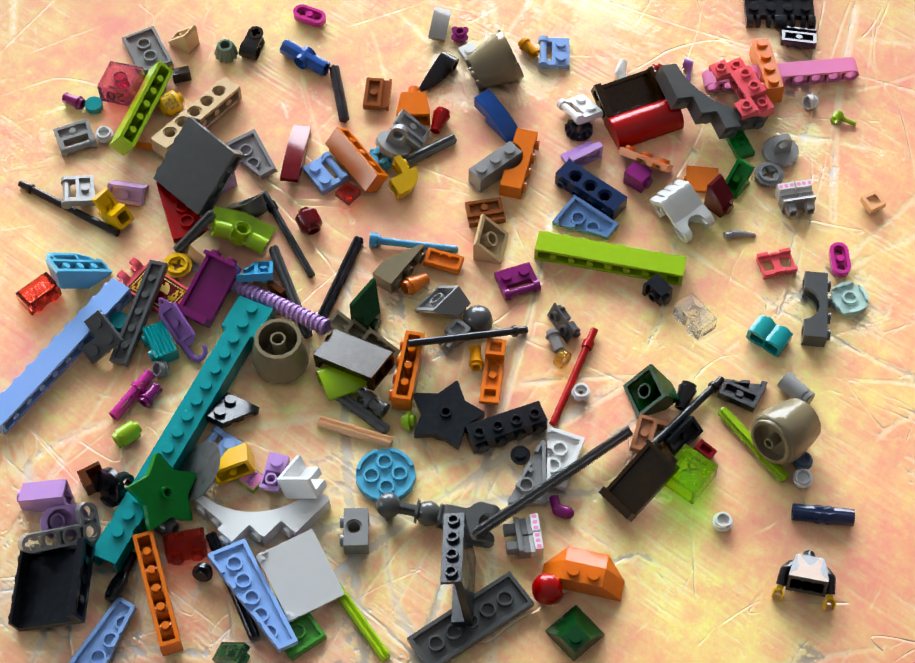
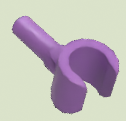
(688, 64)

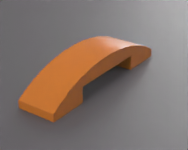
(493, 371)

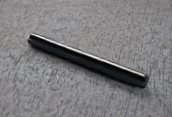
(340, 277)
(247, 620)

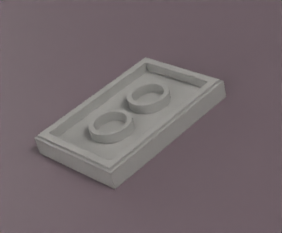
(146, 49)

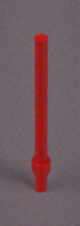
(586, 346)

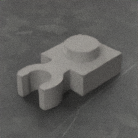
(456, 327)

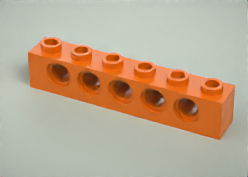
(157, 593)

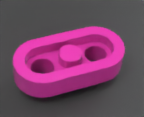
(311, 16)
(839, 261)

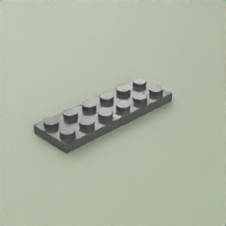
(493, 608)

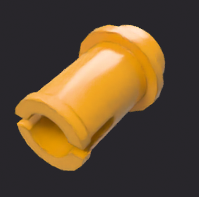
(529, 48)
(476, 362)

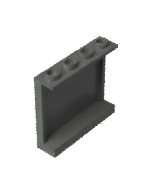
(197, 167)

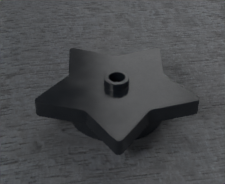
(445, 415)

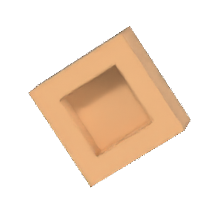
(873, 201)

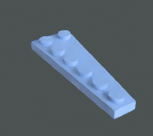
(246, 580)
(107, 634)

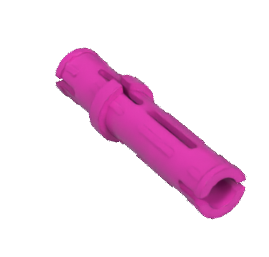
(132, 394)

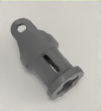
(371, 402)

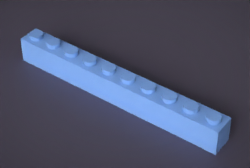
(58, 355)

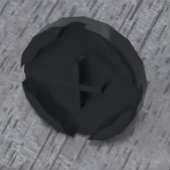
(111, 485)

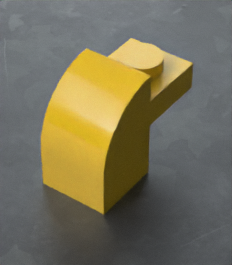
(405, 181)
(112, 211)

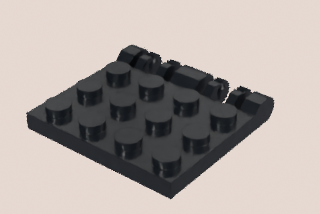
(779, 12)

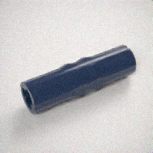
(823, 514)

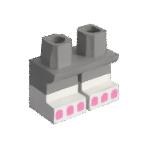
(796, 196)
(527, 535)

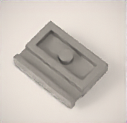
(417, 132)

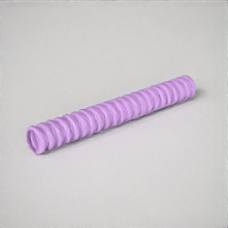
(283, 306)

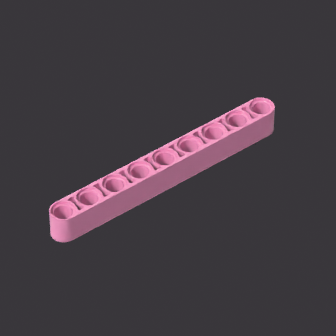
(797, 73)

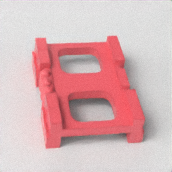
(775, 259)

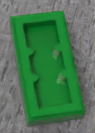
(741, 146)

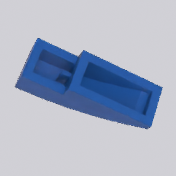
(495, 115)

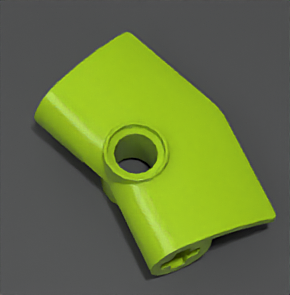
(241, 229)
(338, 383)

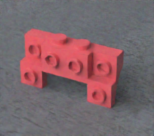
(746, 86)

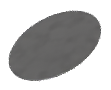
(205, 462)

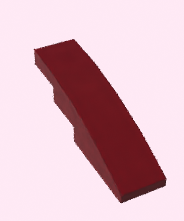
(295, 153)

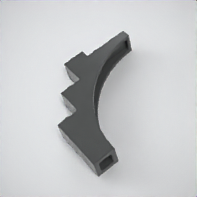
(703, 109)

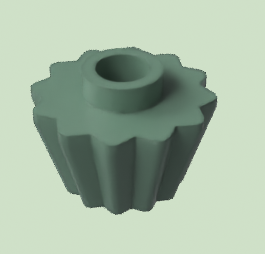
(225, 51)

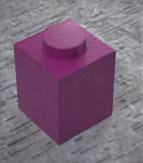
(638, 177)

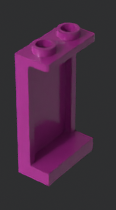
(209, 288)

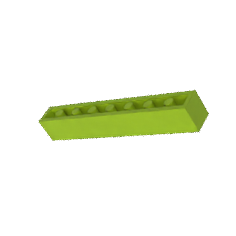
(609, 257)

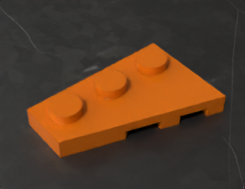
(646, 157)

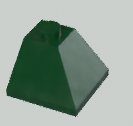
(366, 306)
(650, 391)
(574, 632)

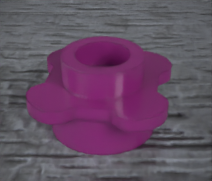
(459, 34)

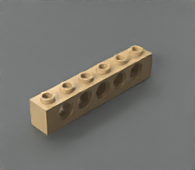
(206, 108)

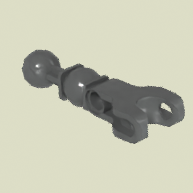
(429, 514)

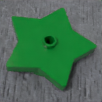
(163, 493)

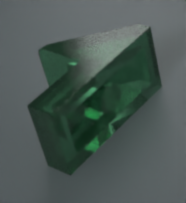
(232, 653)

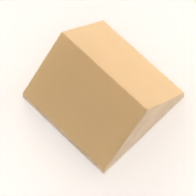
(489, 241)

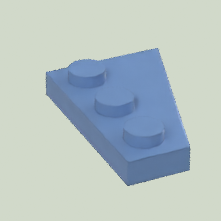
(584, 218)

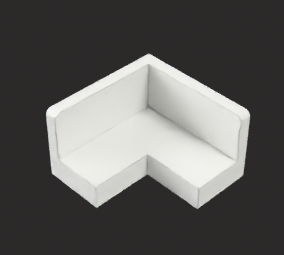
(301, 481)

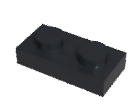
(683, 434)

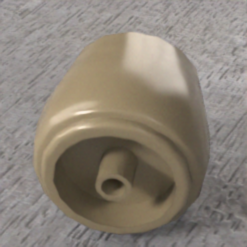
(279, 351)
(785, 431)

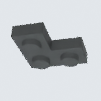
(105, 337)

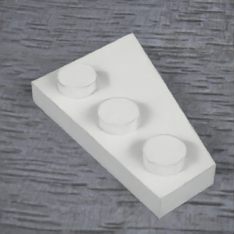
(562, 450)

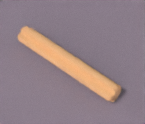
(355, 431)

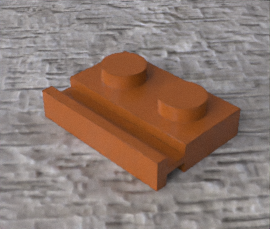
(377, 94)
(490, 207)

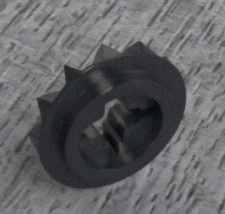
(584, 133)

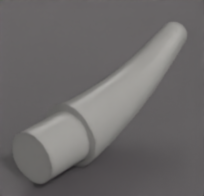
(732, 234)

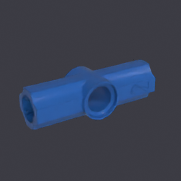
(305, 57)

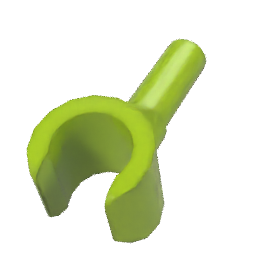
(839, 116)

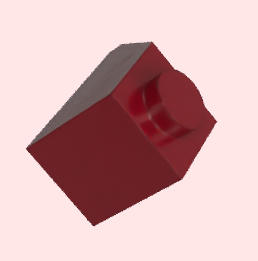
(719, 197)

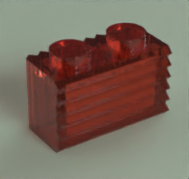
(38, 293)
(185, 546)

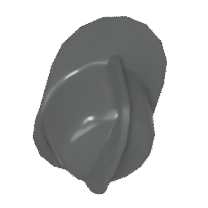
(253, 206)

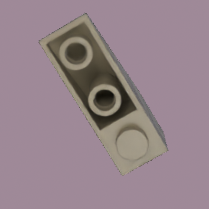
(396, 268)

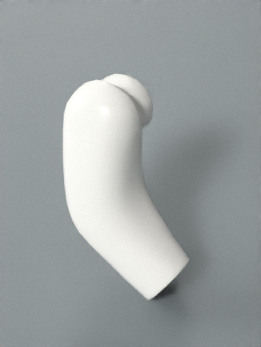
(620, 71)

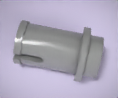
(555, 340)

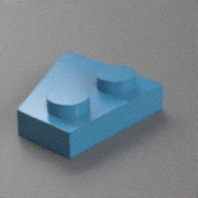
(257, 271)

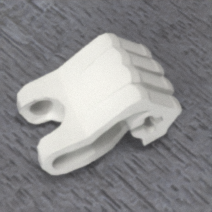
(682, 207)

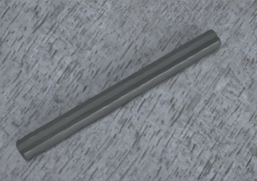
(287, 284)

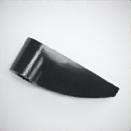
(440, 69)

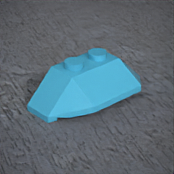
(76, 270)

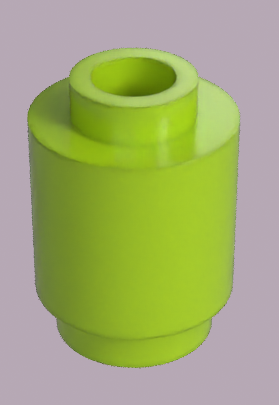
(127, 434)

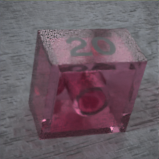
(120, 83)

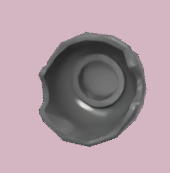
(478, 318)

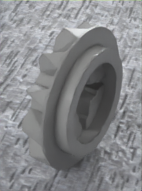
(772, 169)

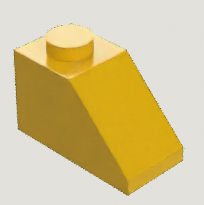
(235, 464)

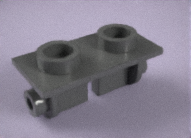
(560, 319)

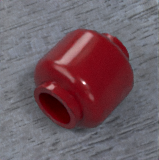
(308, 220)

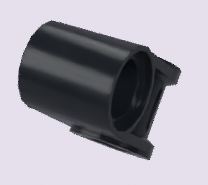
(252, 43)

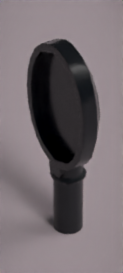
(120, 580)

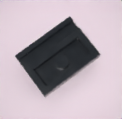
(798, 37)

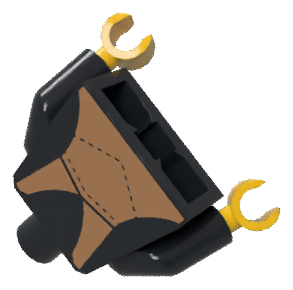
(808, 576)

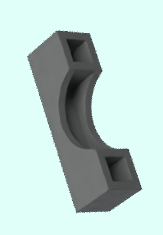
(815, 289)

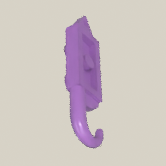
(180, 329)

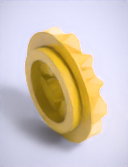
(173, 260)

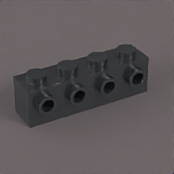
(506, 427)

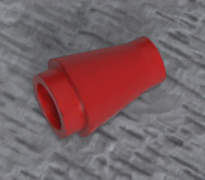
(439, 119)

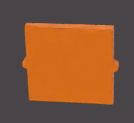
(700, 177)

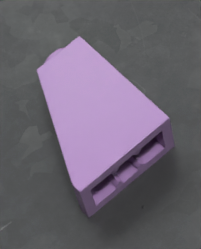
(44, 494)

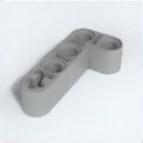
(58, 534)

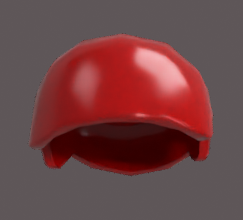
(547, 589)

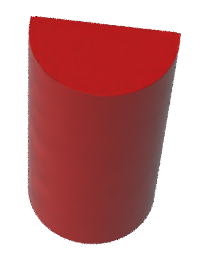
(644, 123)

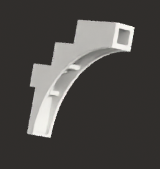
(263, 525)

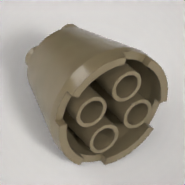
(493, 62)

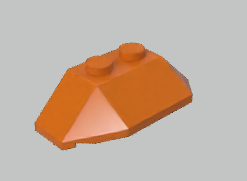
(586, 573)

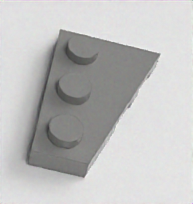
(255, 155)

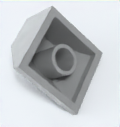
(444, 301)

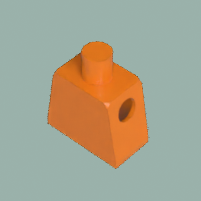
(415, 104)

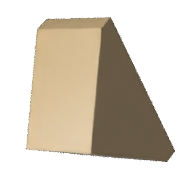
(185, 39)

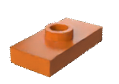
(443, 261)

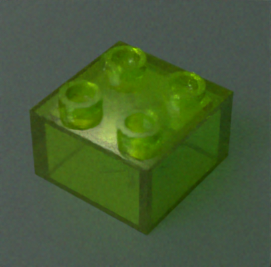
(694, 474)

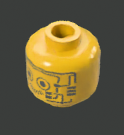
(171, 103)

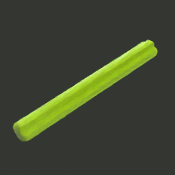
(742, 432)
(364, 627)

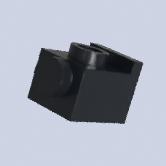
(658, 290)

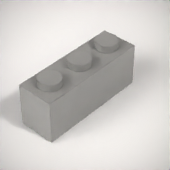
(492, 167)

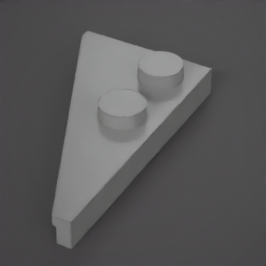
(532, 476)

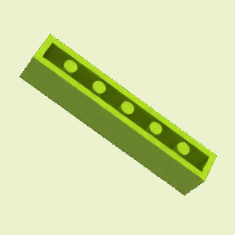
(141, 108)

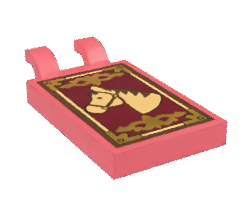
(170, 288)

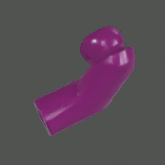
(560, 510)

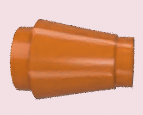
(415, 283)

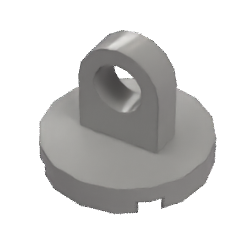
(392, 144)
(780, 150)

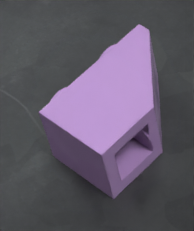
(274, 467)

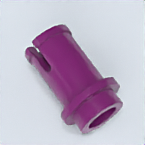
(77, 102)
(148, 397)

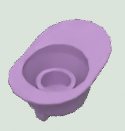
(59, 517)

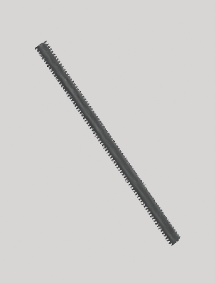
(549, 484)

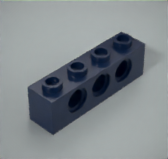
(590, 189)

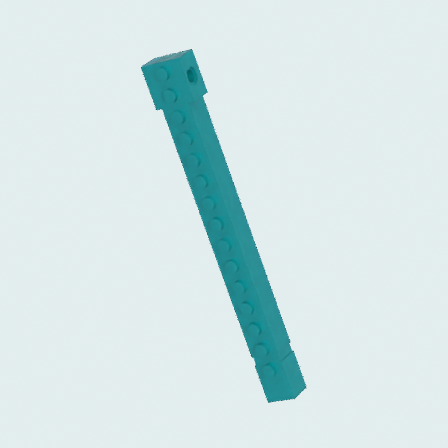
(187, 422)

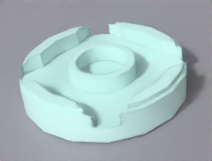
(849, 299)

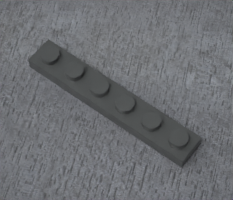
(139, 312)

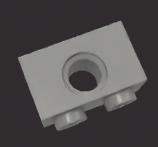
(355, 542)

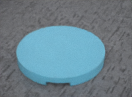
(385, 472)

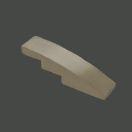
(354, 328)

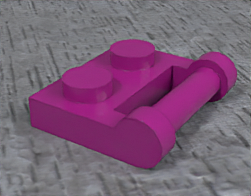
(515, 277)

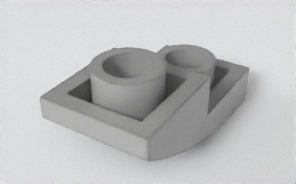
(439, 24)

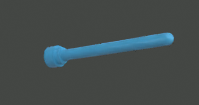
(377, 240)

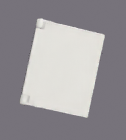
(300, 575)

